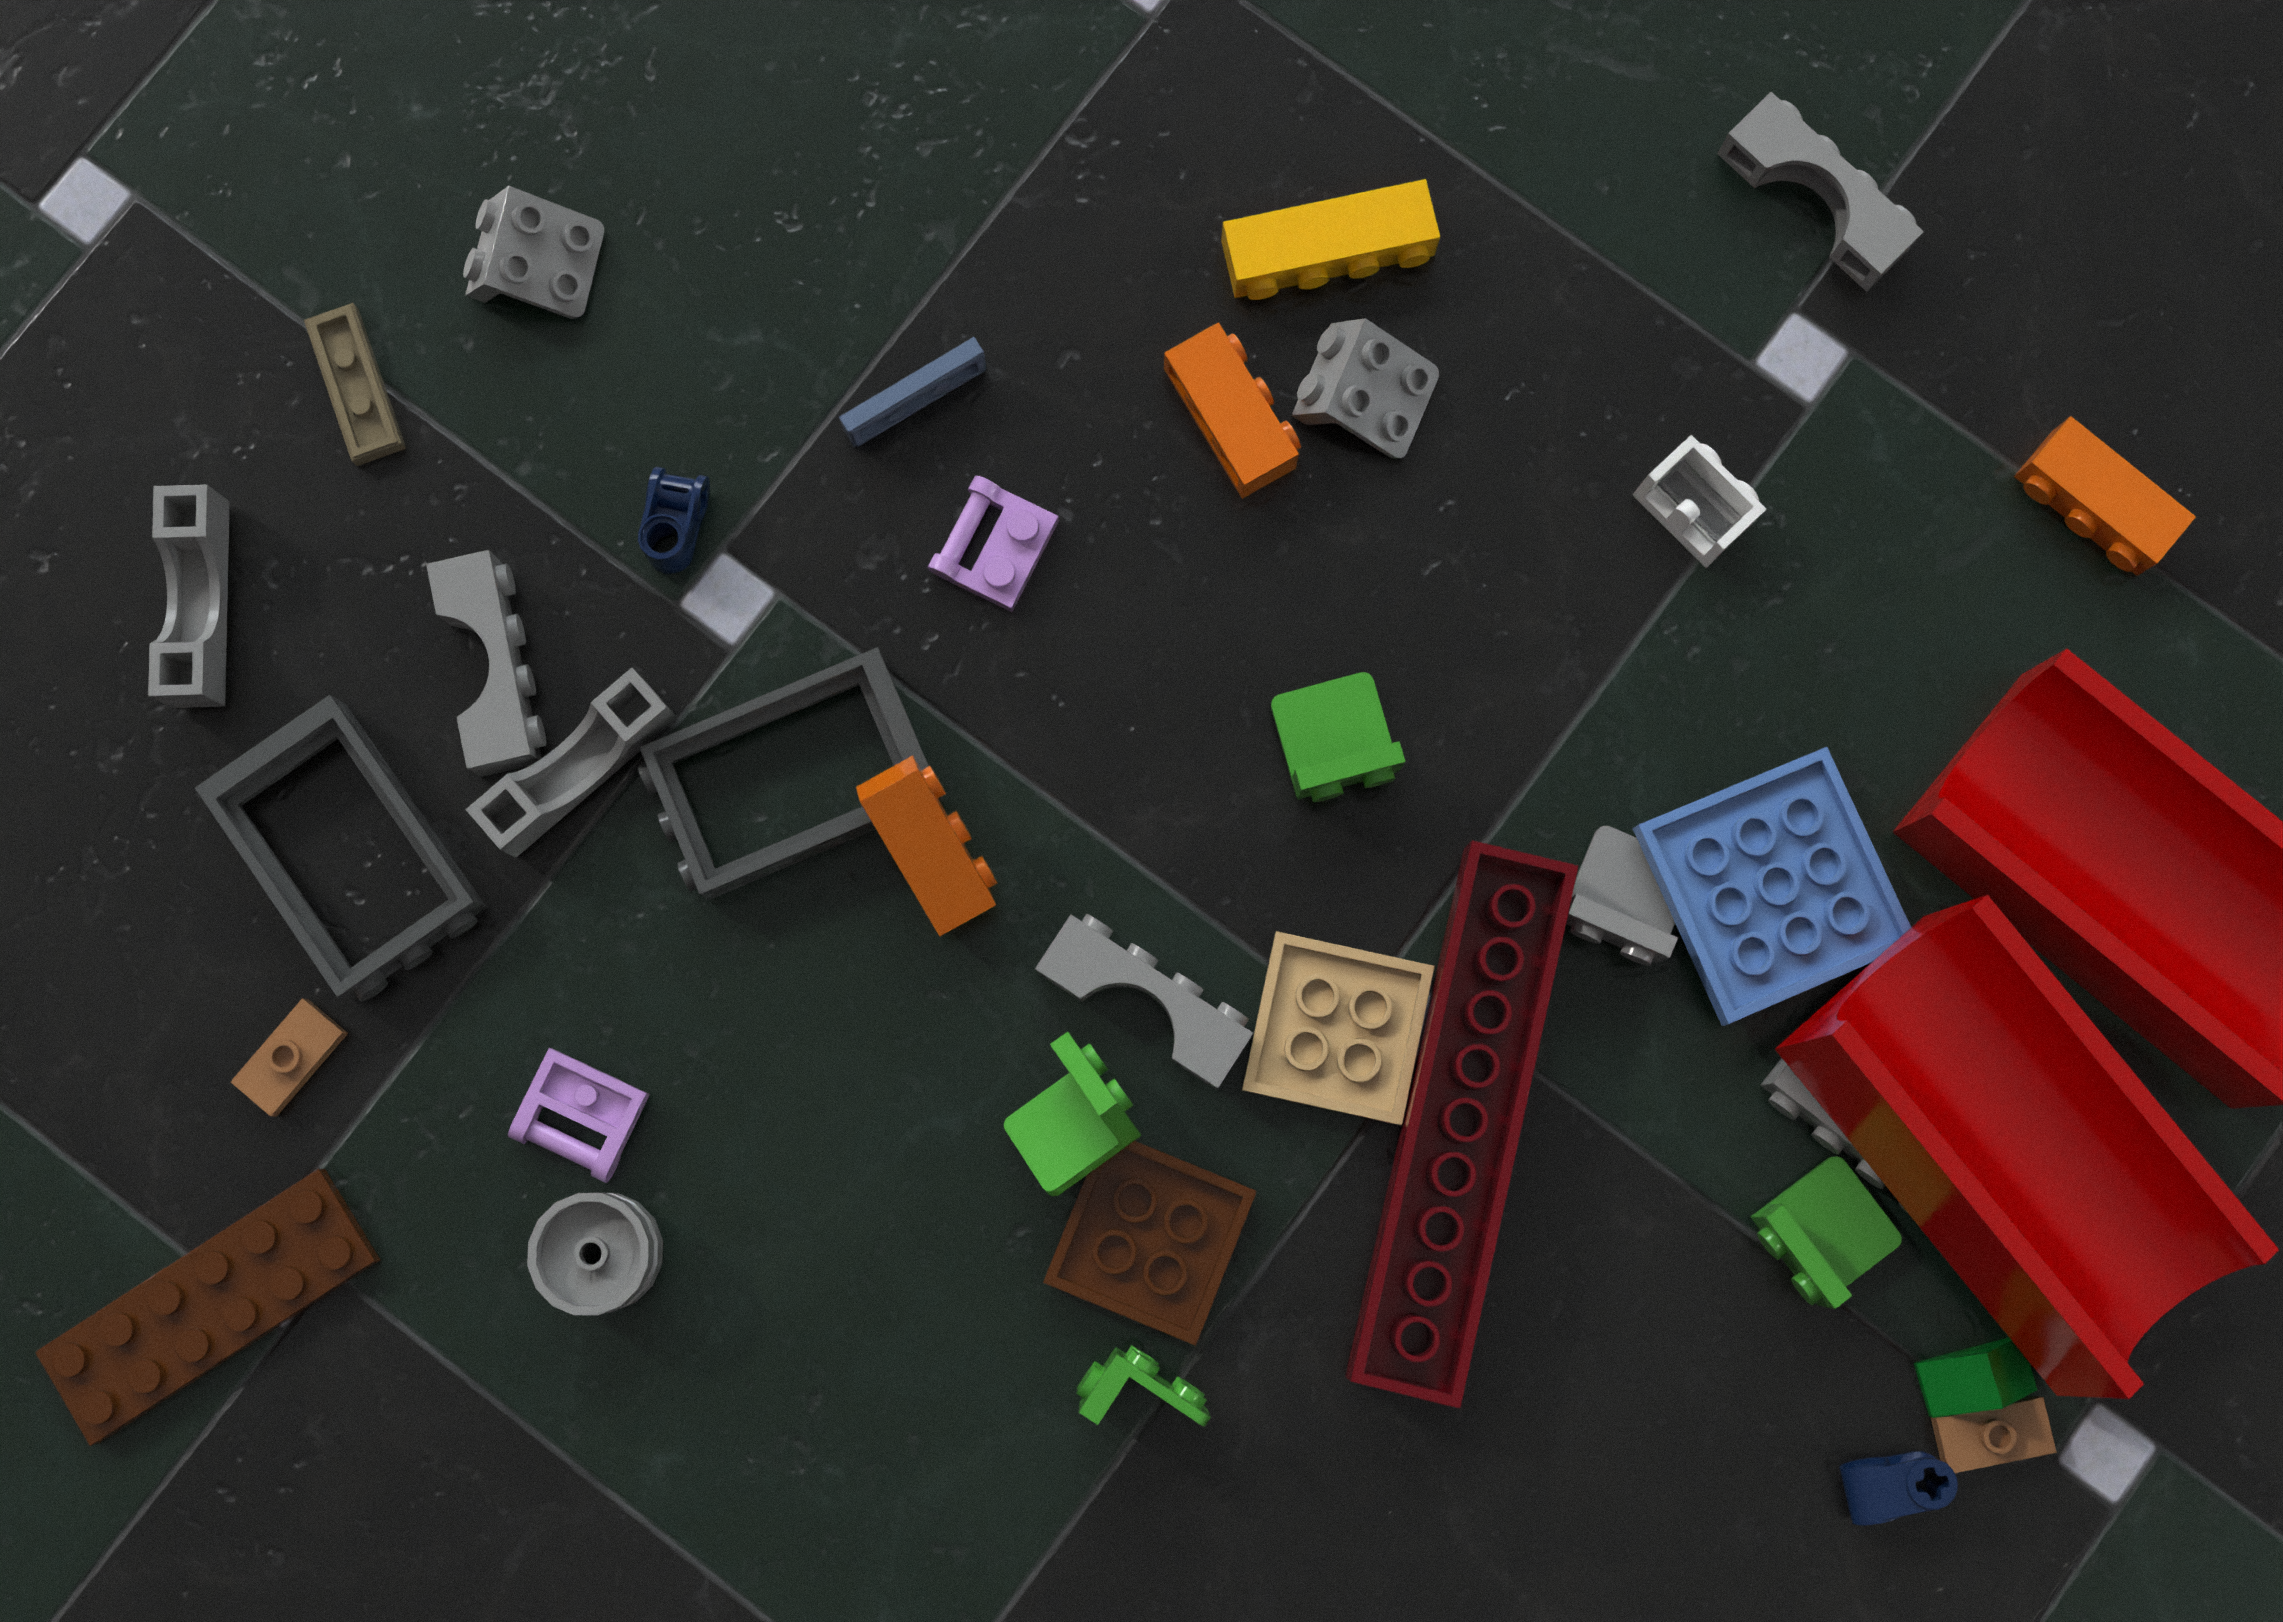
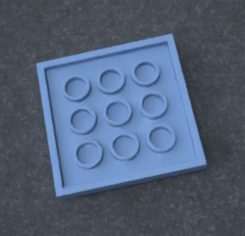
(1773, 885)

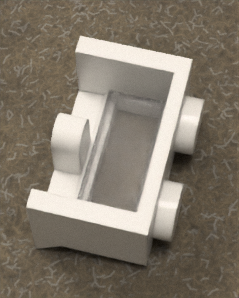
(1699, 500)

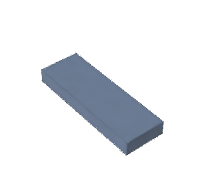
(914, 392)

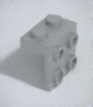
(533, 253)
(1367, 386)
(1620, 900)

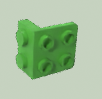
(1335, 737)
(1073, 1121)
(1826, 1232)
(1103, 1384)

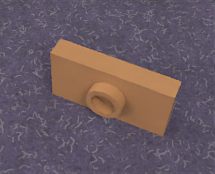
(289, 1057)
(1994, 1435)

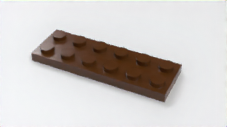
(207, 1306)

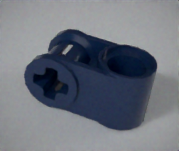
(673, 508)
(1887, 1489)

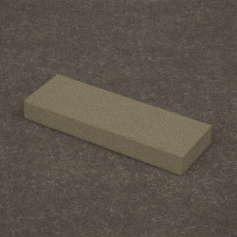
(354, 384)

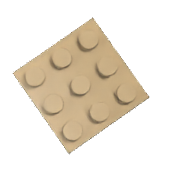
(1338, 1028)

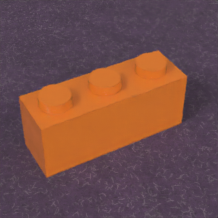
(1232, 409)
(2104, 497)
(928, 844)

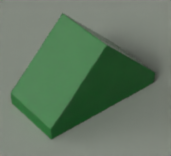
(1975, 1379)

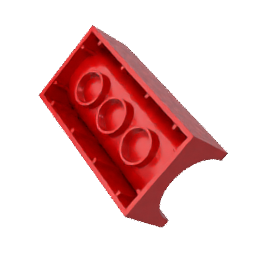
(2123, 869)
(2022, 1145)

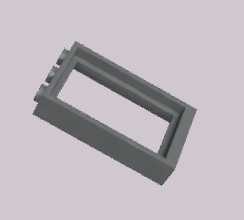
(278, 756)
(678, 818)

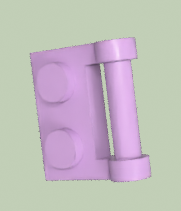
(1009, 551)
(587, 1098)

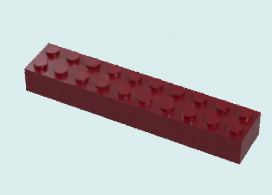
(1462, 1124)

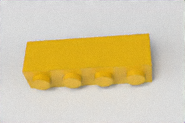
(1330, 240)

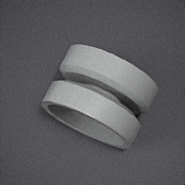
(576, 1279)

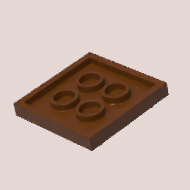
(1151, 1239)

